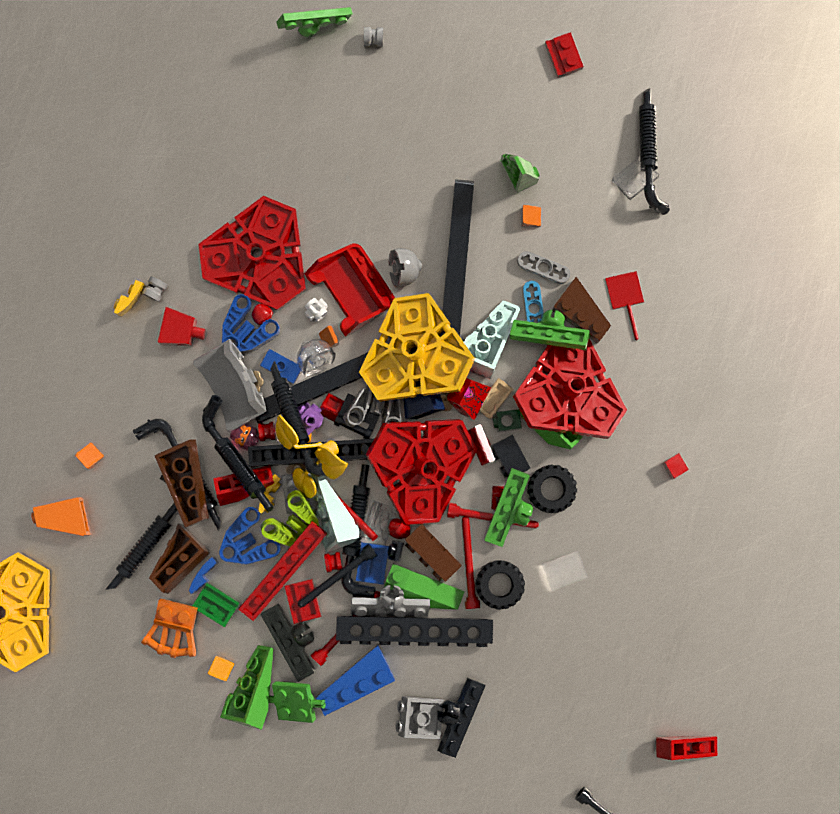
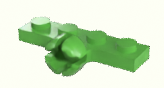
(310, 21)
(550, 332)
(509, 508)

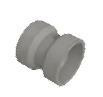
(377, 36)
(154, 289)

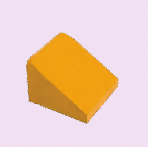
(221, 668)

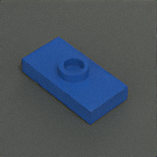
(286, 367)

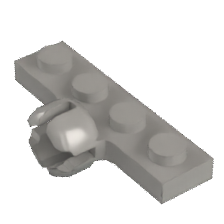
(390, 604)

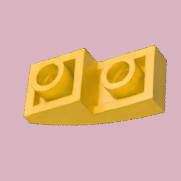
(125, 303)
(273, 488)

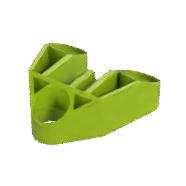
(283, 533)

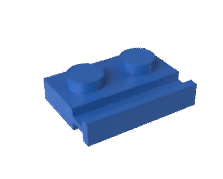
(373, 570)

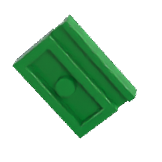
(216, 604)

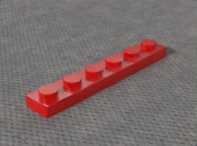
(282, 570)

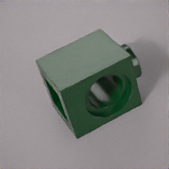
(515, 417)

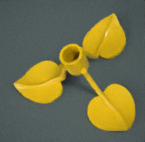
(326, 454)

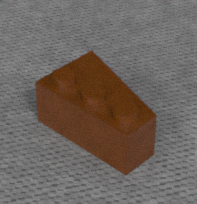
(582, 311)
(432, 553)
(178, 560)

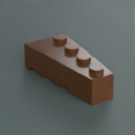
(184, 480)

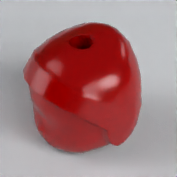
(261, 313)
(398, 529)

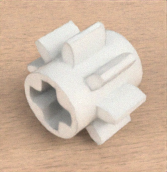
(316, 309)

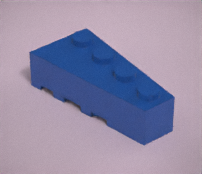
(358, 681)

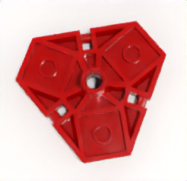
(273, 276)
(551, 401)
(401, 455)

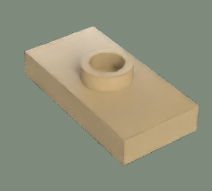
(495, 398)

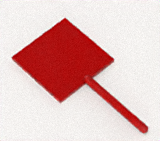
(625, 291)

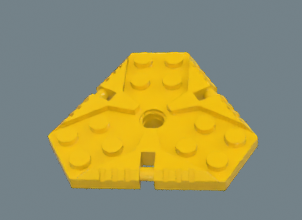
(438, 362)
(23, 634)

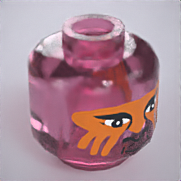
(244, 436)

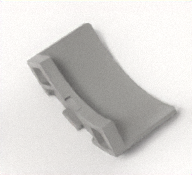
(232, 383)

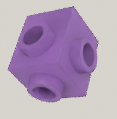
(311, 416)

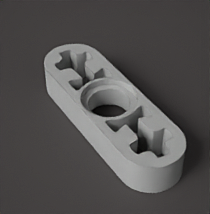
(554, 277)

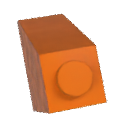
(63, 516)

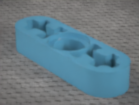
(526, 295)

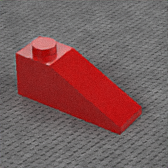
(230, 489)
(686, 747)

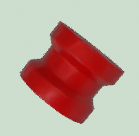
(267, 431)
(333, 562)

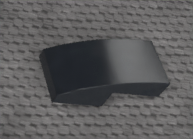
(395, 550)

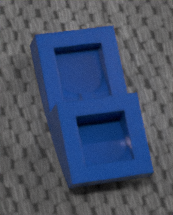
(200, 579)

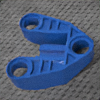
(234, 319)
(238, 527)

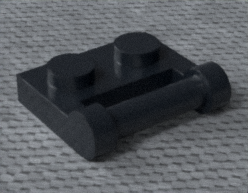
(369, 418)

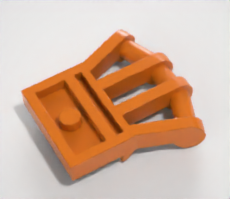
(177, 617)

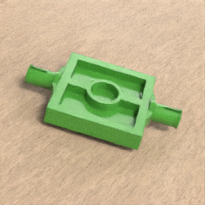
(295, 702)

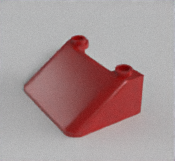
(353, 285)

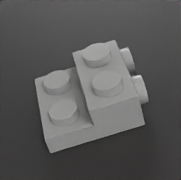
(419, 718)

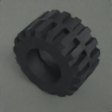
(564, 477)
(515, 592)

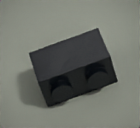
(509, 456)

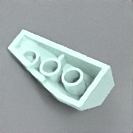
(491, 337)
(334, 517)

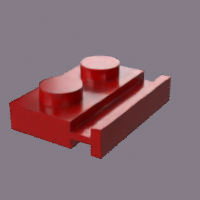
(564, 54)
(295, 593)

